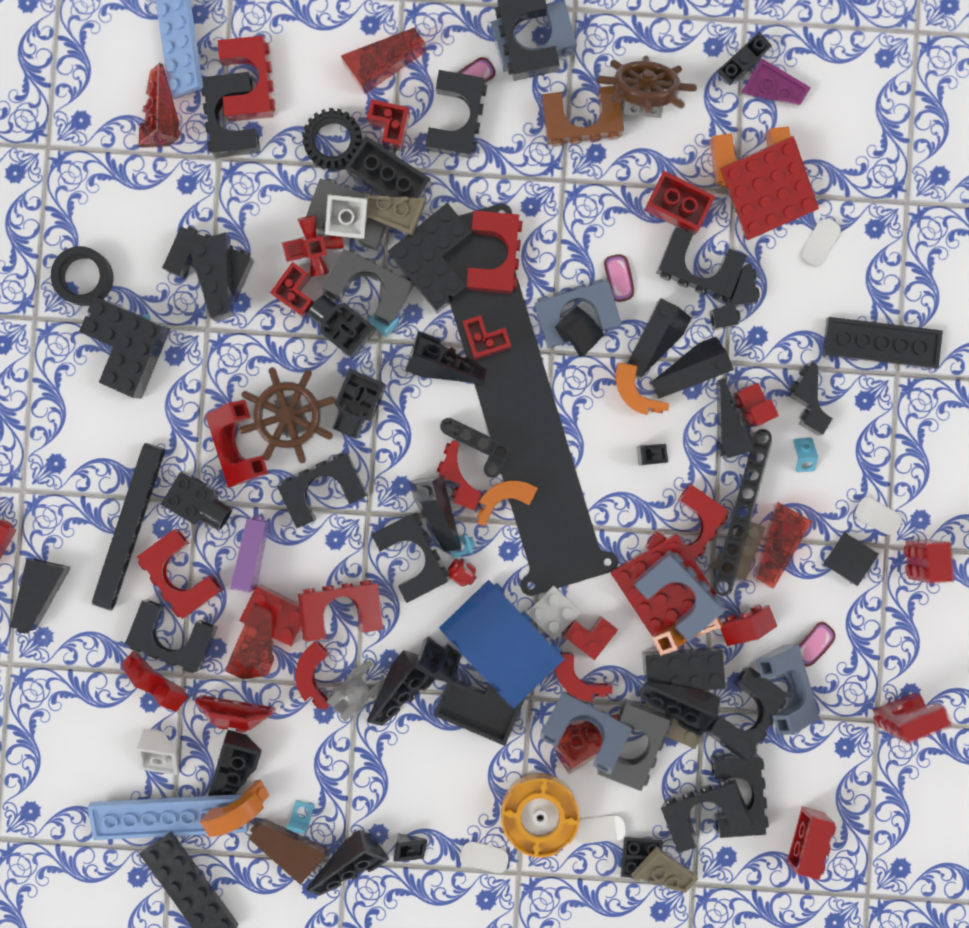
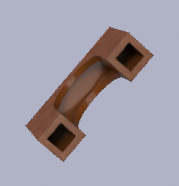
(561, 131)

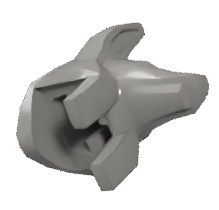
(354, 693)

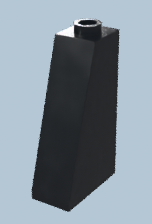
(36, 592)

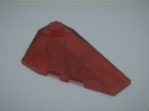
(161, 119)
(253, 650)
(580, 745)

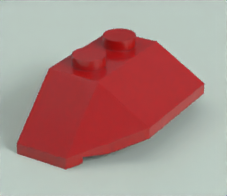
(233, 713)

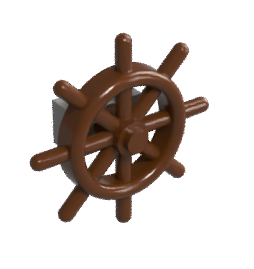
(643, 86)
(288, 413)

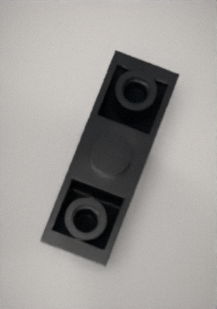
(744, 59)

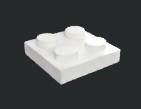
(553, 612)

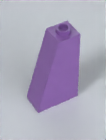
(250, 555)

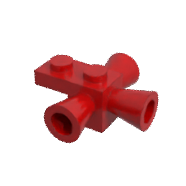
(311, 246)

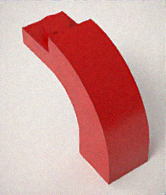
(306, 674)
(574, 685)

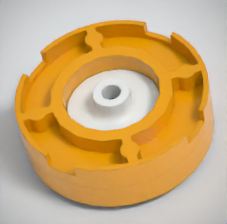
(545, 833)

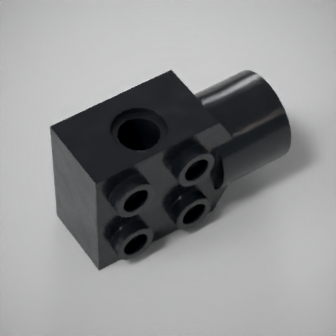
(341, 325)
(357, 402)
(196, 502)

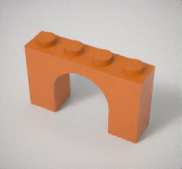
(723, 150)

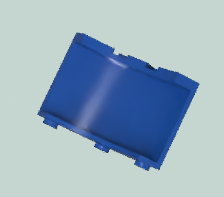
(501, 643)

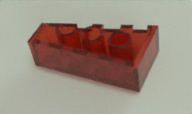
(384, 58)
(780, 543)

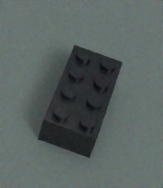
(386, 172)
(686, 668)

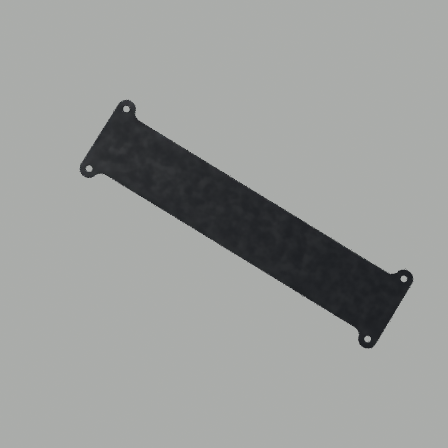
(526, 419)

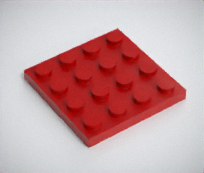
(769, 188)
(672, 599)

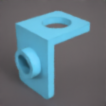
(384, 329)
(806, 453)
(468, 546)
(300, 824)

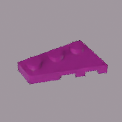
(775, 85)

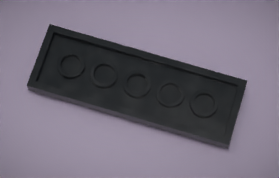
(882, 342)
(186, 884)

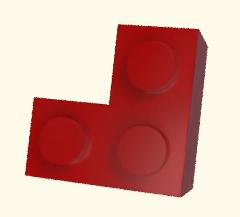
(394, 121)
(289, 290)
(484, 343)
(754, 406)
(749, 625)
(593, 640)

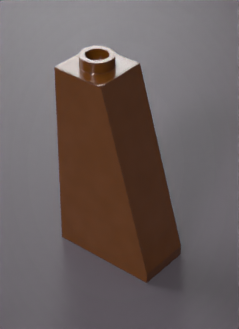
(288, 849)

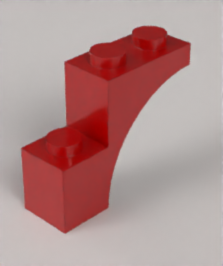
(465, 494)
(149, 680)

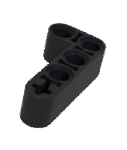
(473, 442)

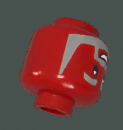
(462, 572)

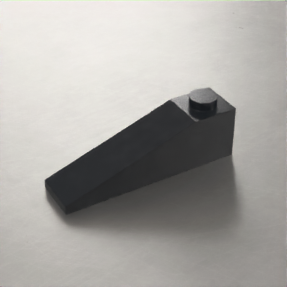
(436, 361)
(698, 365)
(731, 436)
(435, 506)
(399, 687)
(691, 707)
(235, 764)
(354, 856)

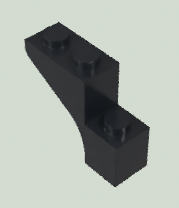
(744, 294)
(806, 393)

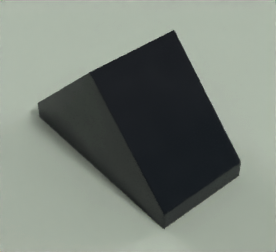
(652, 454)
(409, 848)

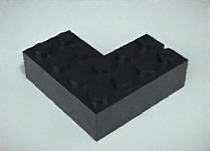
(424, 253)
(134, 341)
(478, 710)

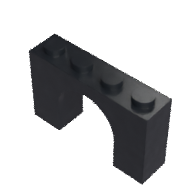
(524, 62)
(470, 90)
(222, 141)
(180, 259)
(674, 267)
(295, 490)
(409, 530)
(144, 638)
(768, 699)
(751, 771)
(725, 795)

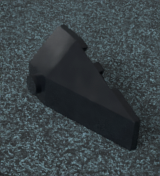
(660, 333)

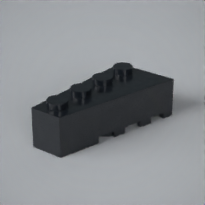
(213, 268)

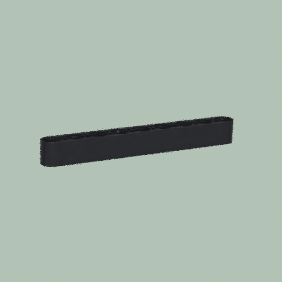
(744, 522)
(128, 526)

